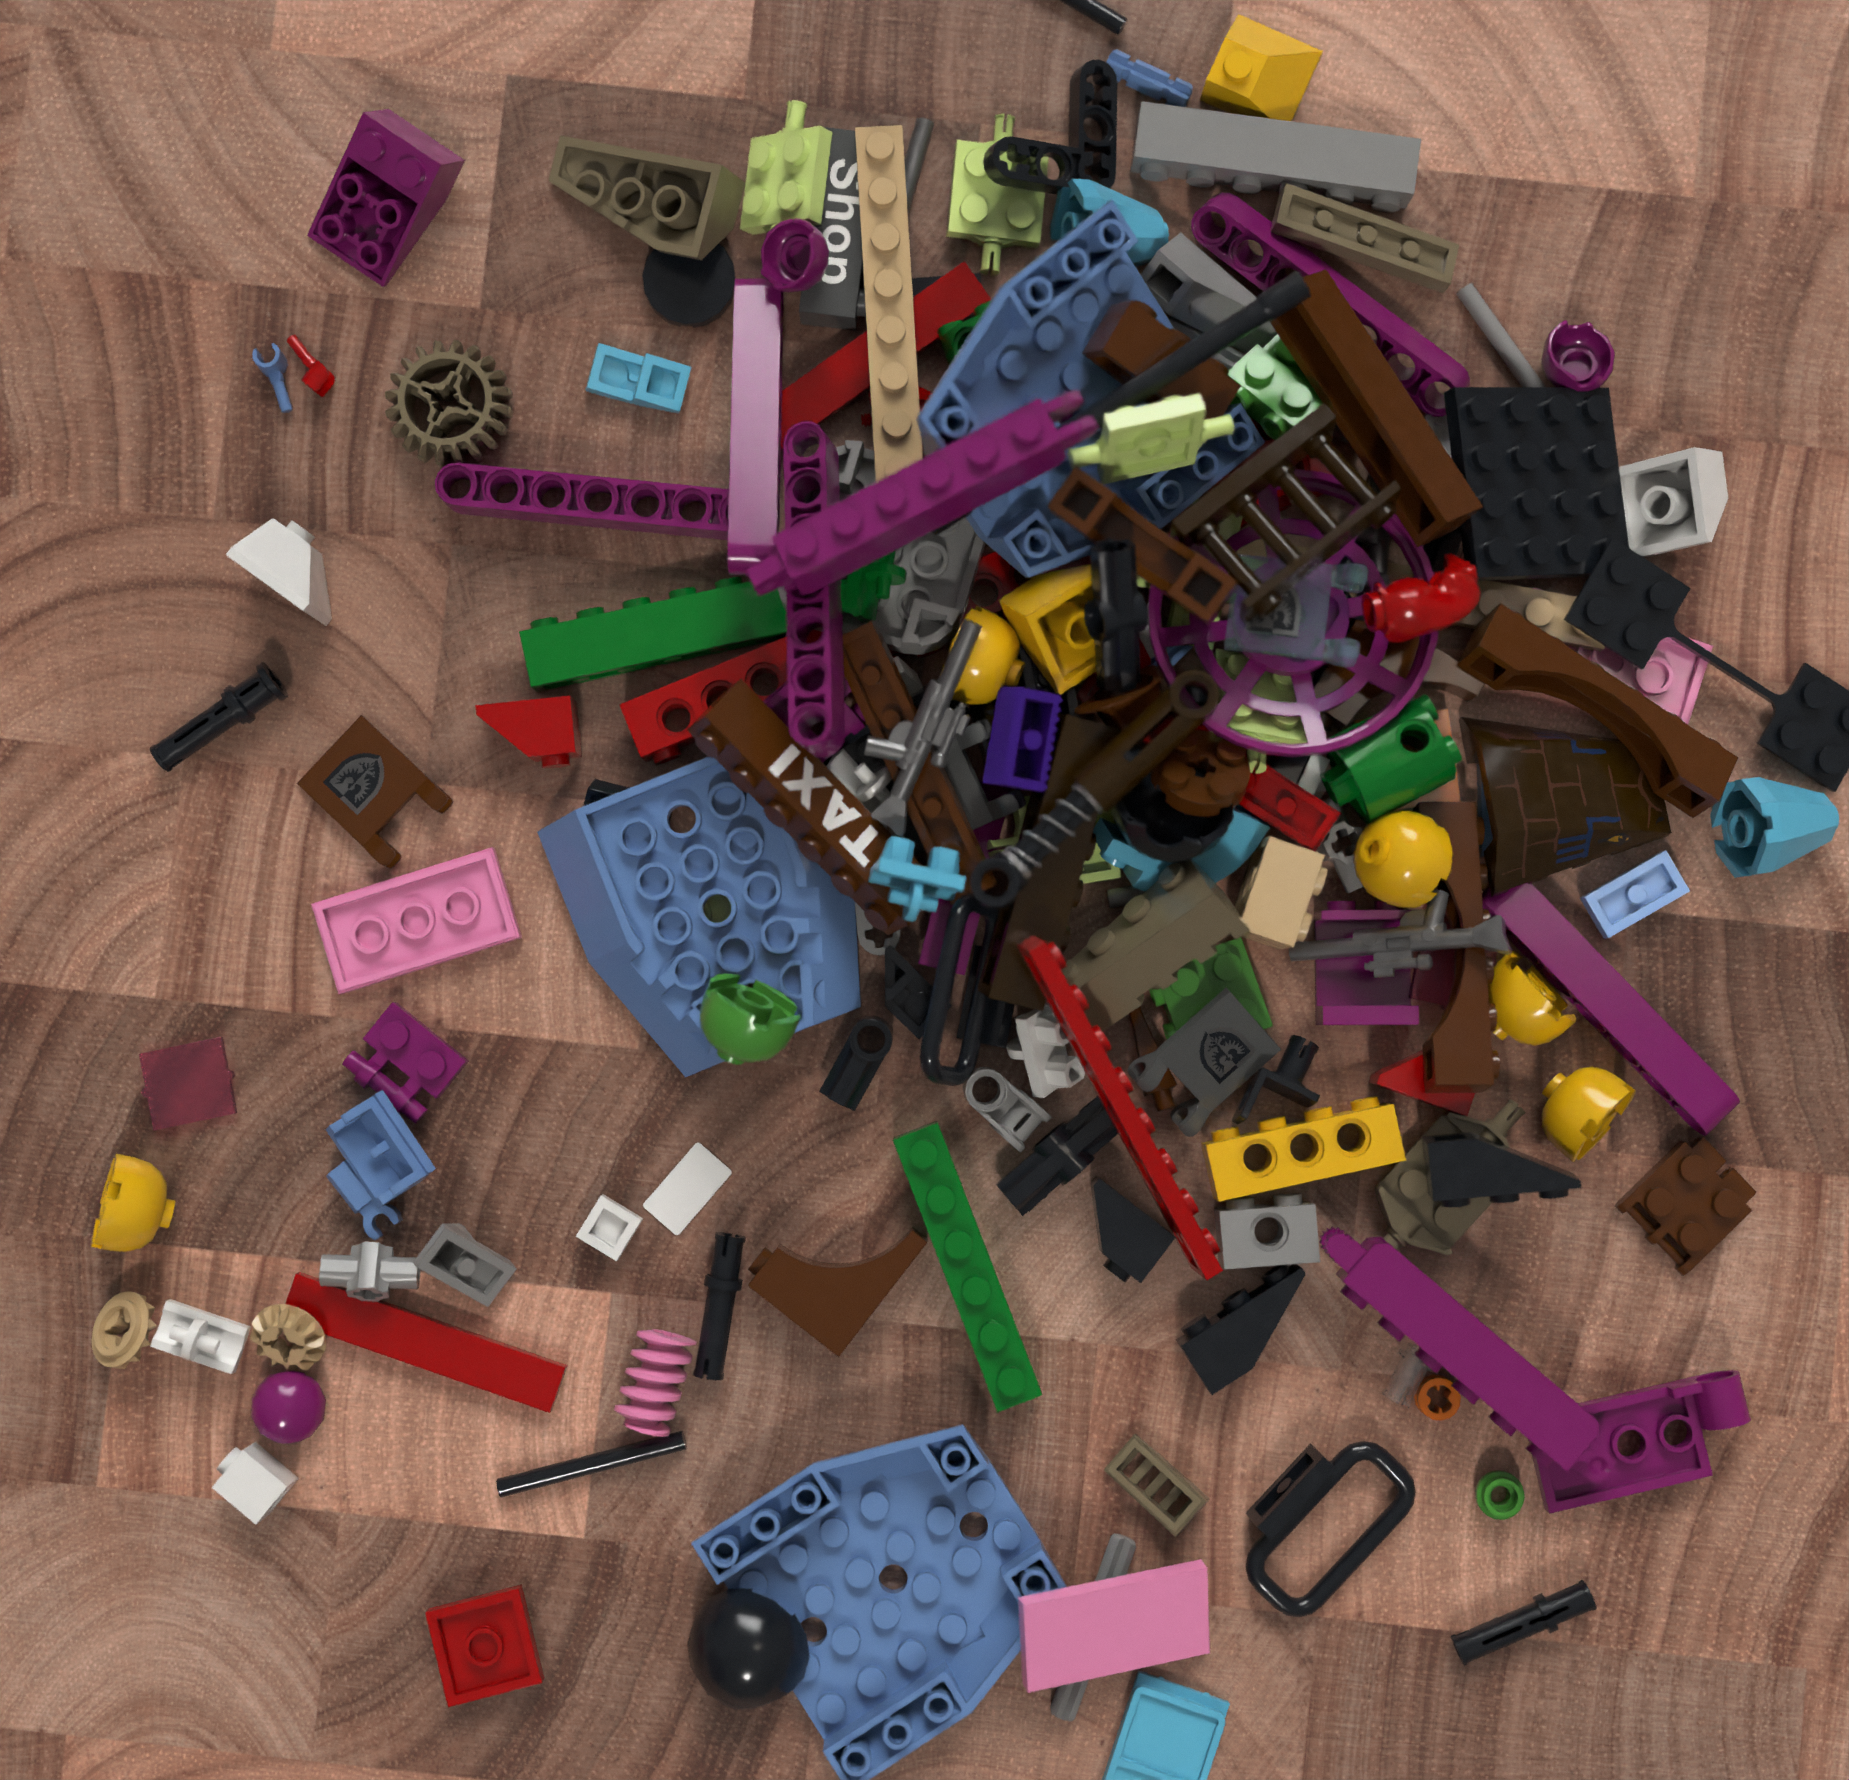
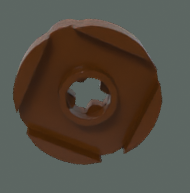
(1222, 785)

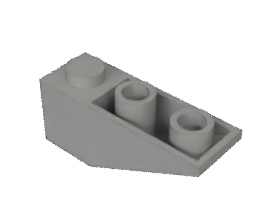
(1199, 290)

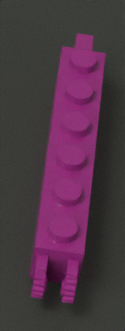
(922, 497)
(1469, 1351)

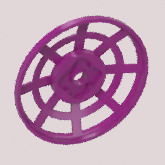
(1339, 612)

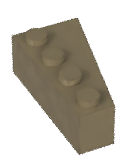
(1152, 941)

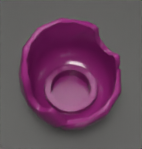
(794, 256)
(1577, 357)
(288, 1407)

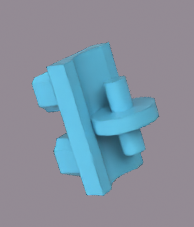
(936, 880)

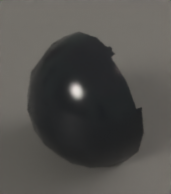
(1163, 831)
(747, 1649)

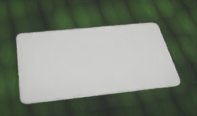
(687, 1188)

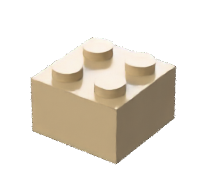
(1278, 892)

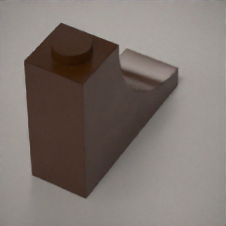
(1398, 658)
(827, 1297)

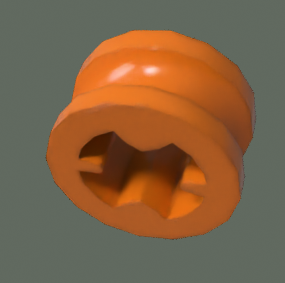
(1452, 1396)

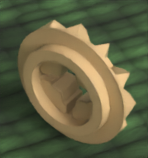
(115, 1316)
(299, 1329)

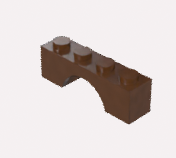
(1160, 559)

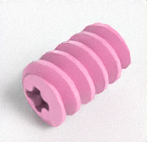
(654, 1382)

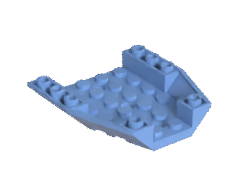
(1033, 349)
(643, 895)
(904, 1657)

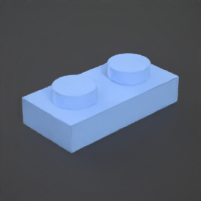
(1634, 894)

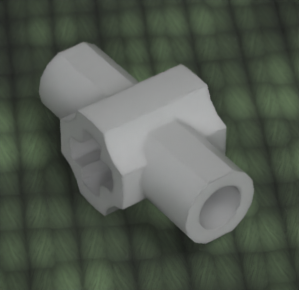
(1343, 865)
(369, 1271)

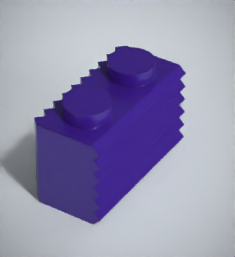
(1022, 738)

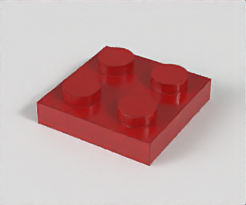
(484, 1645)

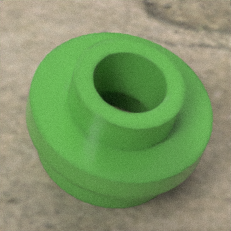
(1509, 1505)

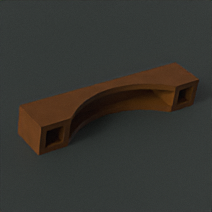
(1675, 757)
(1459, 1049)

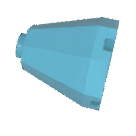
(1086, 196)
(1770, 824)

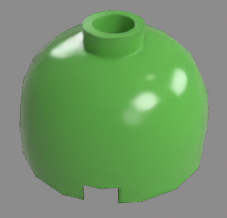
(746, 1020)

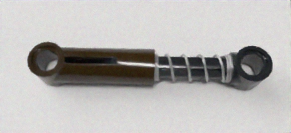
(1100, 784)

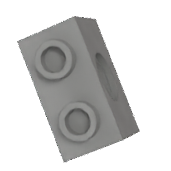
(1293, 1244)

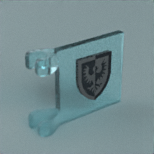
(1300, 621)

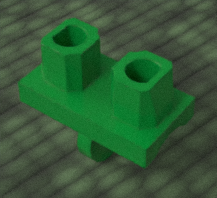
(868, 585)

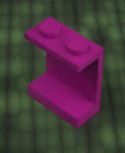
(1342, 985)

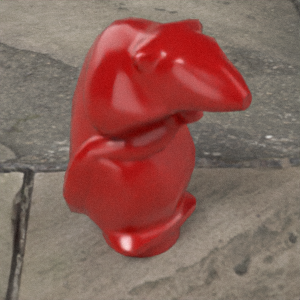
(1422, 607)

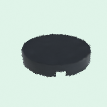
(689, 289)

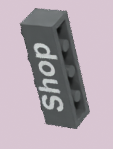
(840, 294)

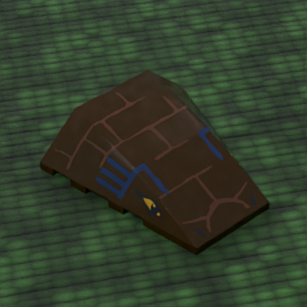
(1558, 800)

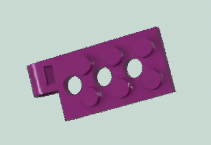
(1700, 1401)

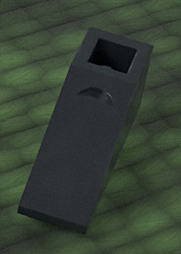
(1473, 1167)
(1234, 1338)

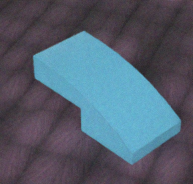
(638, 379)

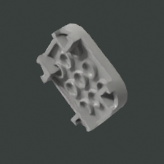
(939, 570)

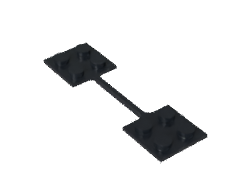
(1633, 607)

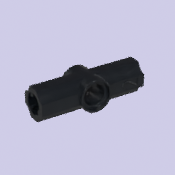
(1115, 614)
(1058, 1157)

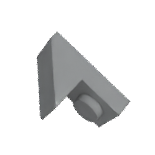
(465, 1263)

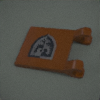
(366, 784)

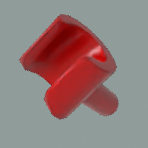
(318, 377)

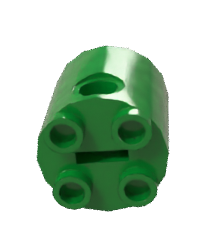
(1383, 775)

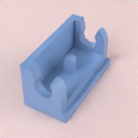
(380, 1149)

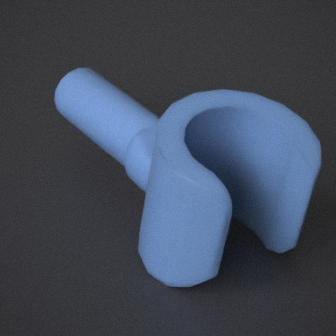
(275, 371)

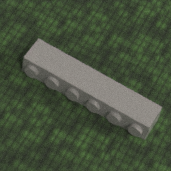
(1270, 152)

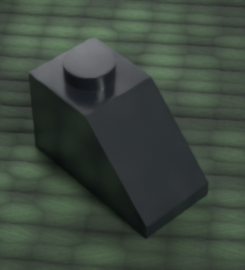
(1126, 1234)

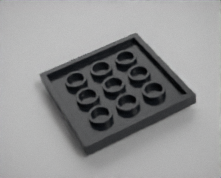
(1543, 475)

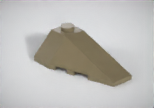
(660, 198)

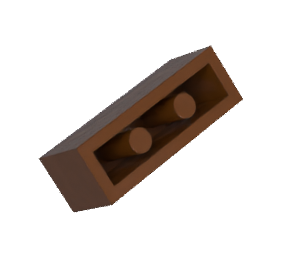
(1134, 340)

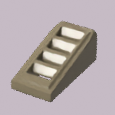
(1176, 1523)

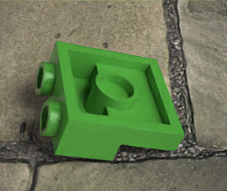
(1273, 388)
(1202, 982)

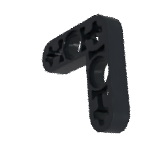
(1078, 154)

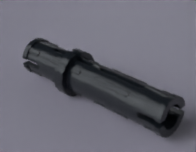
(719, 1305)
(1524, 1622)

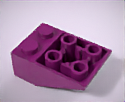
(384, 194)

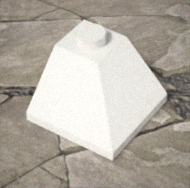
(1673, 500)
(287, 564)

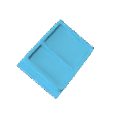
(1166, 1732)

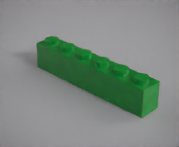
(650, 633)
(967, 1266)

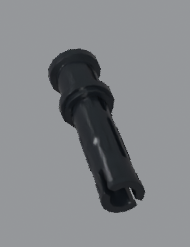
(236, 706)

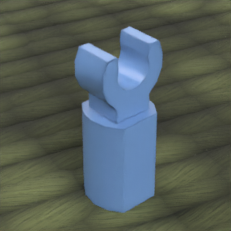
(360, 1201)

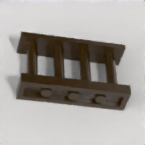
(1276, 468)

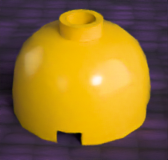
(992, 660)
(1403, 858)
(1526, 1004)
(1582, 1108)
(131, 1206)

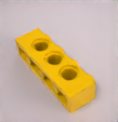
(1377, 1146)

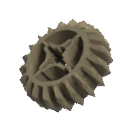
(455, 386)

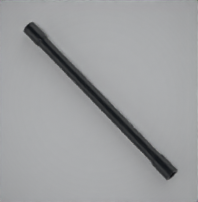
(1265, 308)

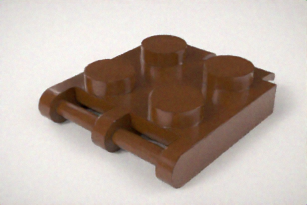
(1689, 1201)

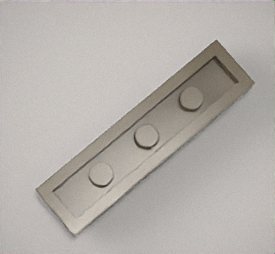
(1364, 238)

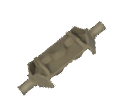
(1404, 1191)

